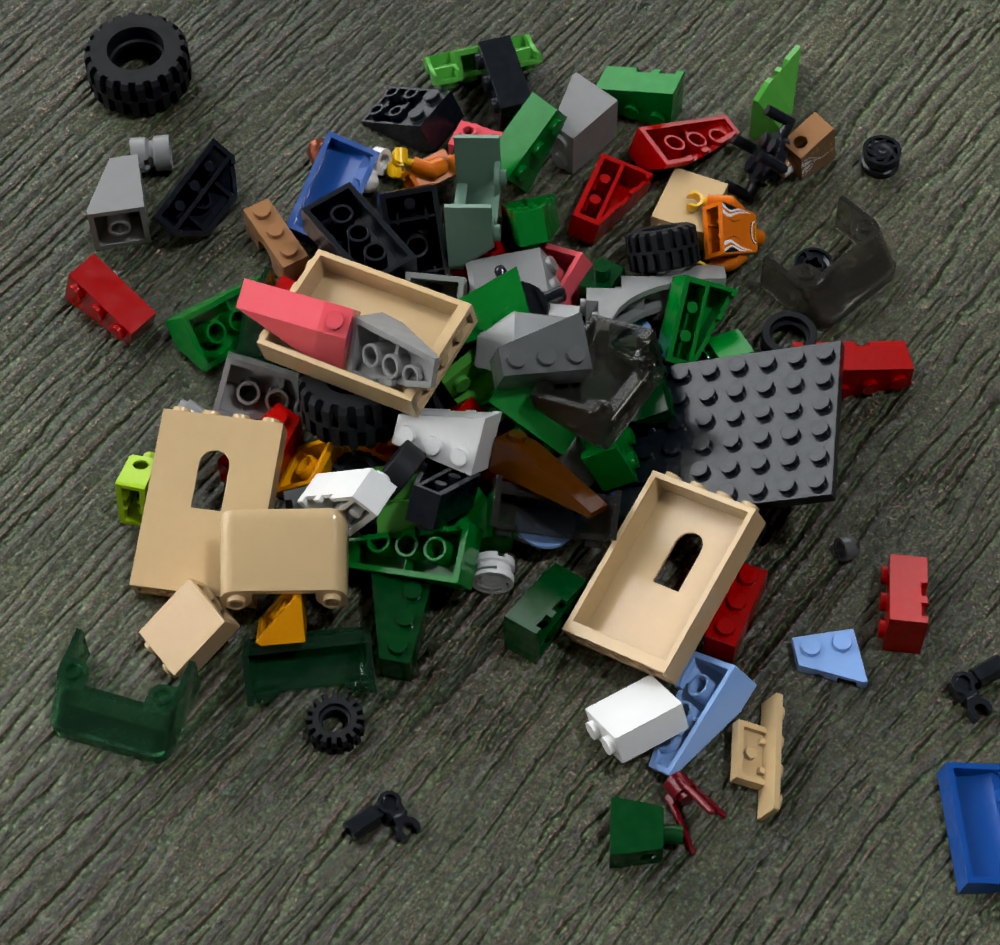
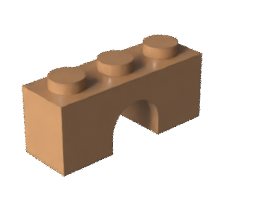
(270, 231)

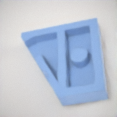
(830, 655)

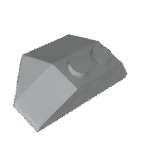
(507, 330)

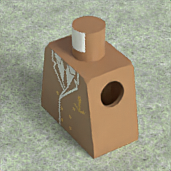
(810, 147)

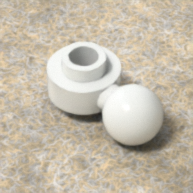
(379, 169)

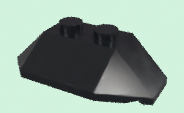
(200, 194)

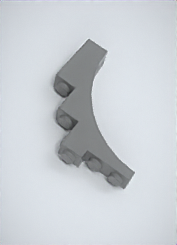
(642, 294)

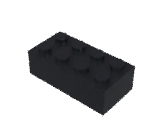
(354, 230)

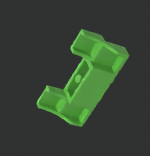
(459, 64)

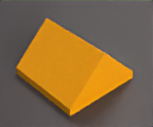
(306, 463)
(283, 621)

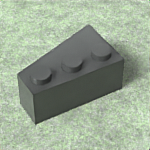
(549, 354)

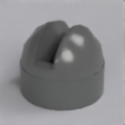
(846, 548)

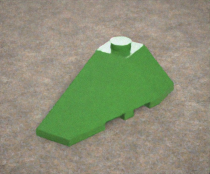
(777, 92)

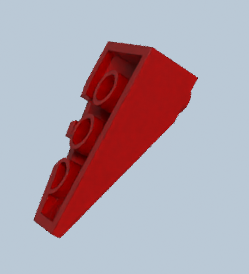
(679, 142)

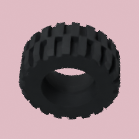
(132, 39)
(343, 417)

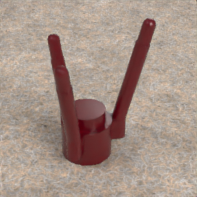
(683, 791)

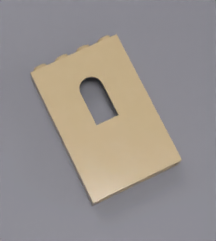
(431, 315)
(185, 540)
(644, 621)

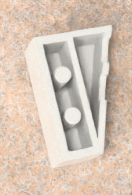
(451, 437)
(355, 492)

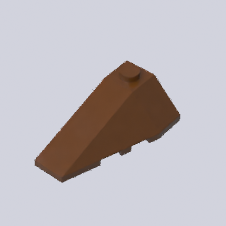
(537, 470)

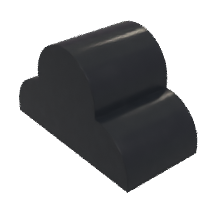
(418, 221)

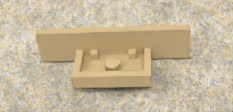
(757, 756)

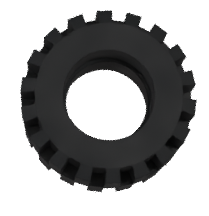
(662, 247)

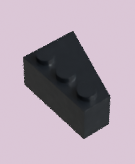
(502, 79)
(440, 495)

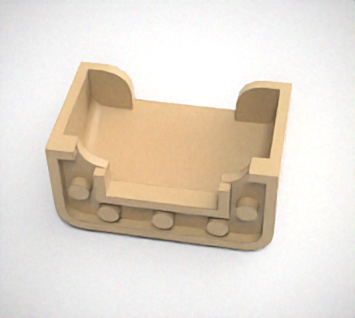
(284, 555)

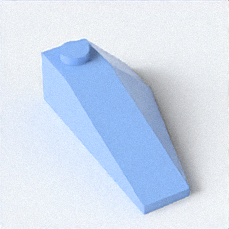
(711, 698)

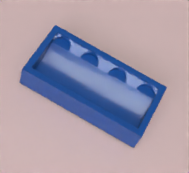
(335, 165)
(972, 823)

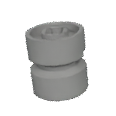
(153, 153)

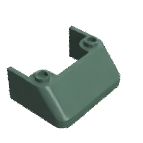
(474, 215)

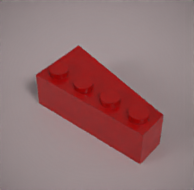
(874, 367)

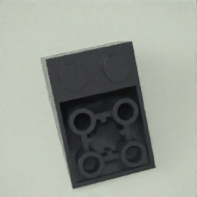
(415, 116)

